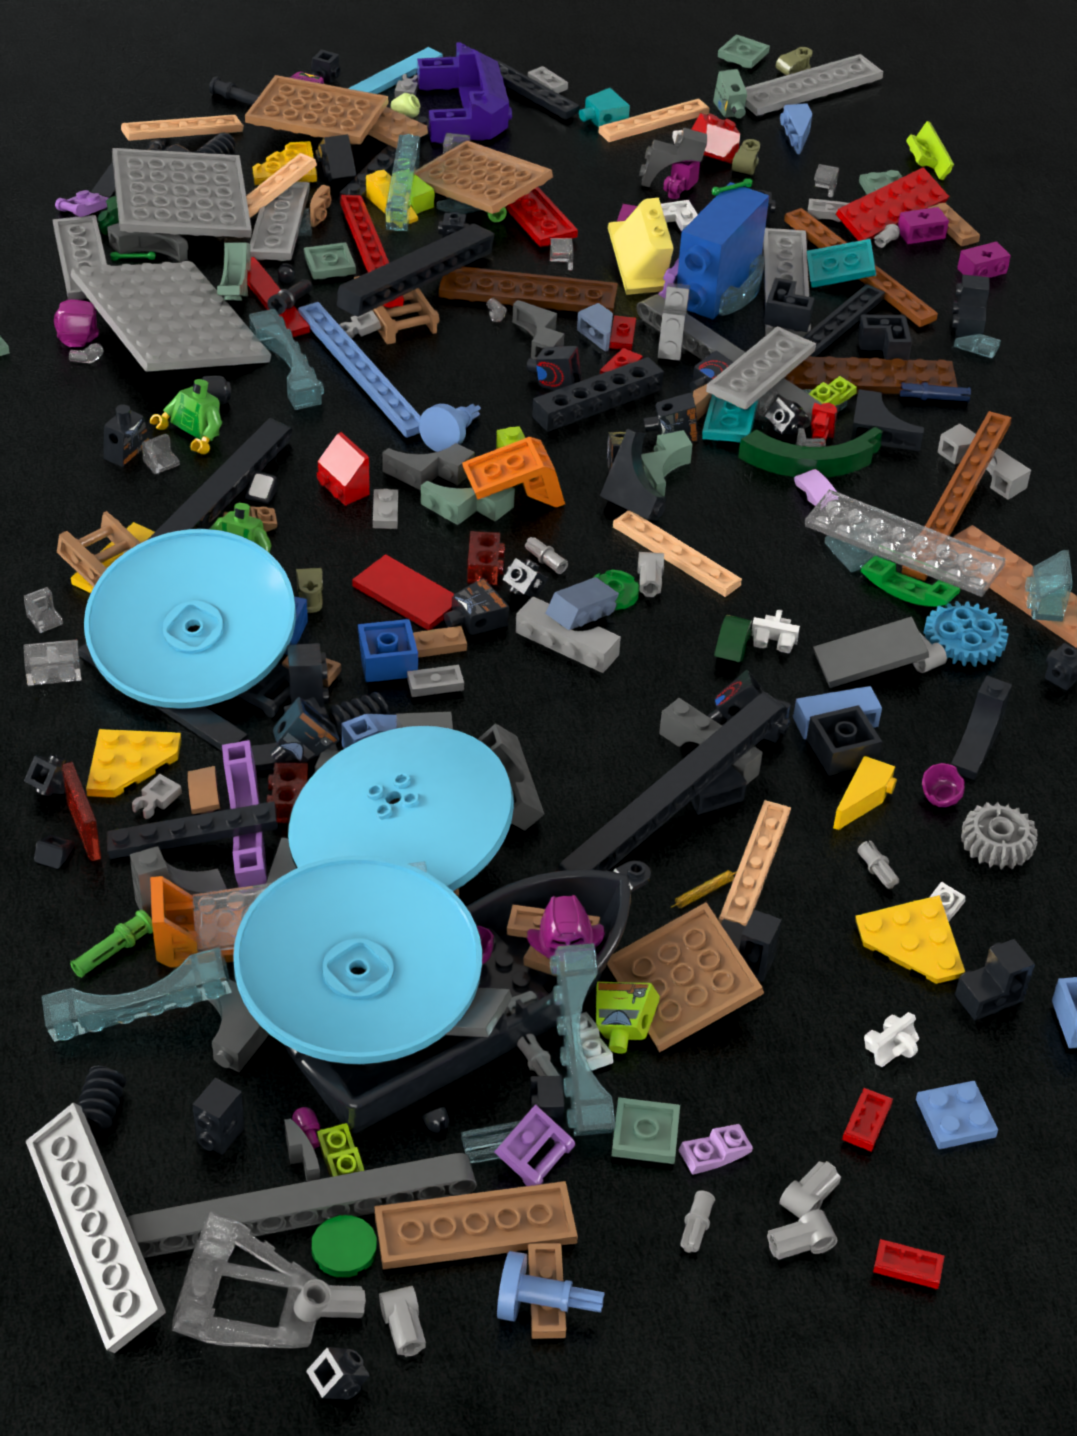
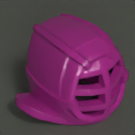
(76, 323)
(565, 922)

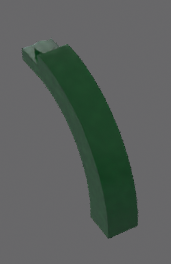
(795, 459)

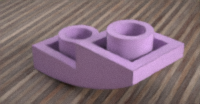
(814, 485)
(718, 1149)

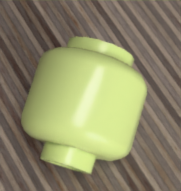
(406, 104)

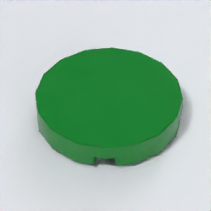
(624, 585)
(344, 1246)

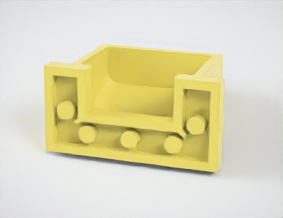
(642, 248)

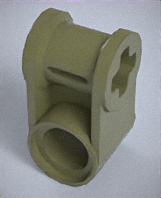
(794, 61)
(746, 157)
(310, 587)

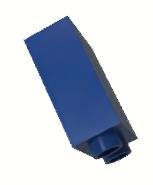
(721, 247)

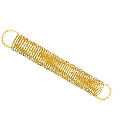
(706, 892)

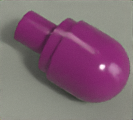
(309, 1124)

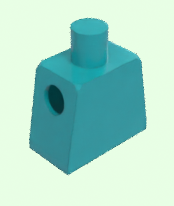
(604, 108)

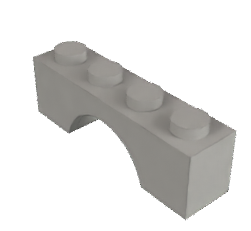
(1007, 474)
(592, 647)

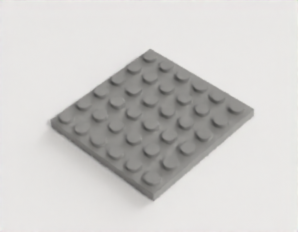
(180, 193)

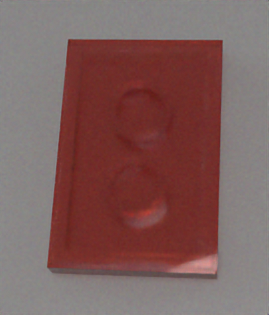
(81, 811)

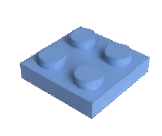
(956, 1114)

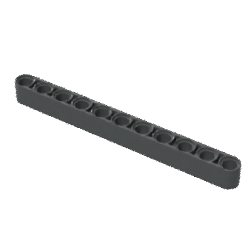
(704, 341)
(306, 1202)

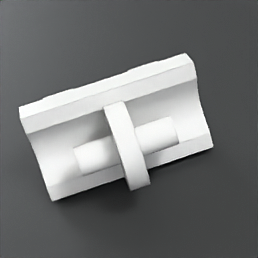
(775, 629)
(896, 1039)

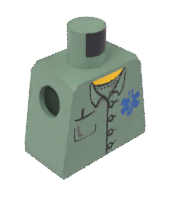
(730, 94)

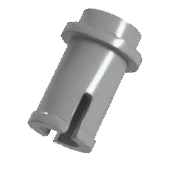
(890, 233)

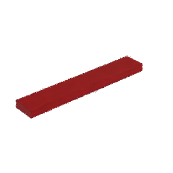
(264, 288)

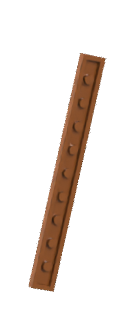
(894, 292)
(965, 478)

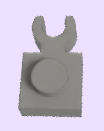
(406, 86)
(363, 324)
(158, 793)

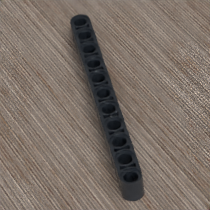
(229, 479)
(678, 786)

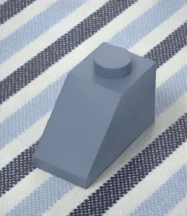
(596, 325)

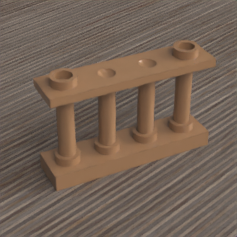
(419, 304)
(88, 564)

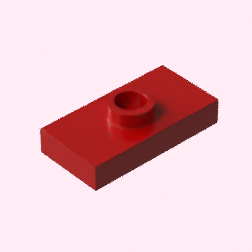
(622, 332)
(620, 359)
(867, 1119)
(909, 1264)

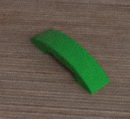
(884, 575)

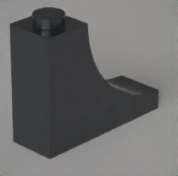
(872, 413)
(628, 483)
(982, 727)

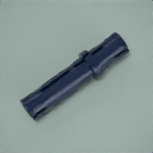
(926, 391)

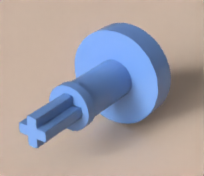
(445, 425)
(519, 1288)

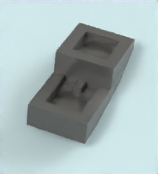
(301, 1150)

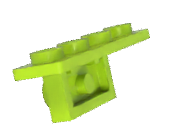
(930, 151)

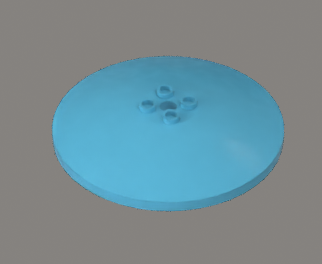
(183, 580)
(449, 812)
(361, 914)

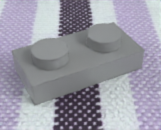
(548, 79)
(824, 209)
(385, 509)
(435, 680)

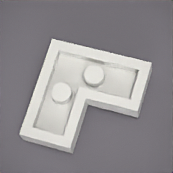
(679, 211)

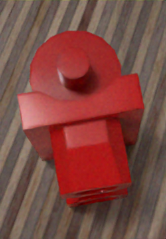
(823, 421)

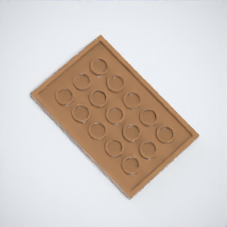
(316, 109)
(482, 176)

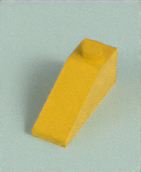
(377, 191)
(865, 791)

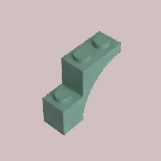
(234, 278)
(669, 453)
(461, 503)

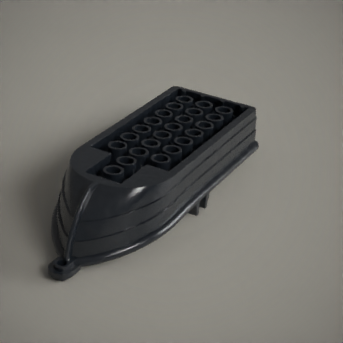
(375, 1090)

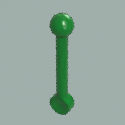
(747, 183)
(115, 255)

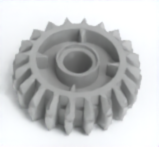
(999, 835)

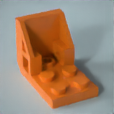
(516, 465)
(174, 923)

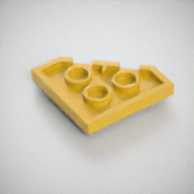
(279, 159)
(128, 758)
(914, 937)

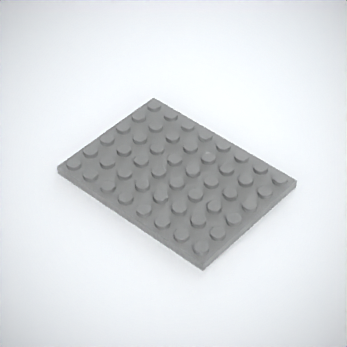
(169, 316)

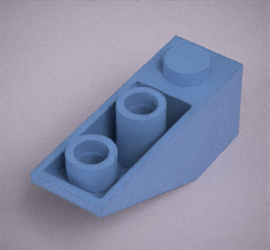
(797, 124)
(366, 726)

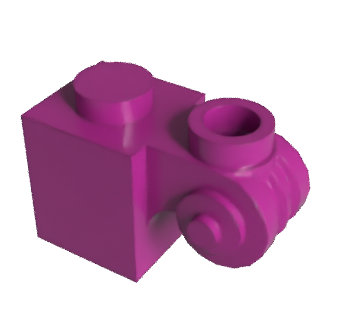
(683, 177)

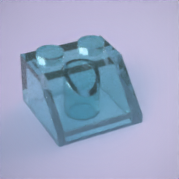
(1050, 587)

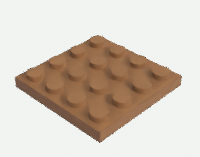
(691, 970)

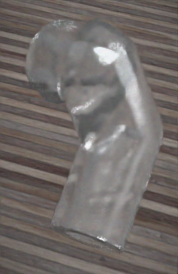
(498, 309)
(88, 355)

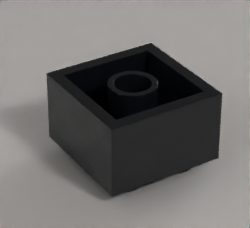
(843, 739)

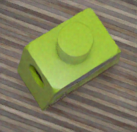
(625, 1012)

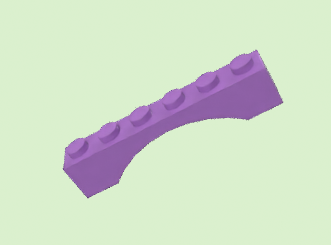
(243, 791)

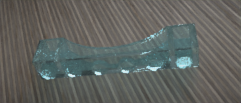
(401, 182)
(302, 384)
(195, 980)
(590, 1103)

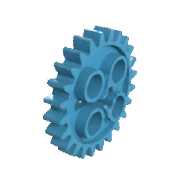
(967, 633)

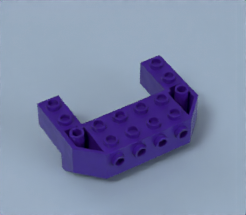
(481, 92)

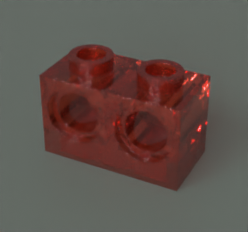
(484, 557)
(286, 786)

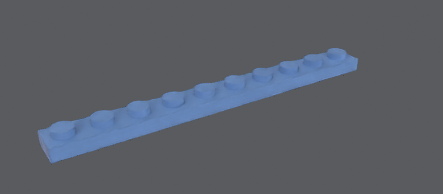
(362, 369)

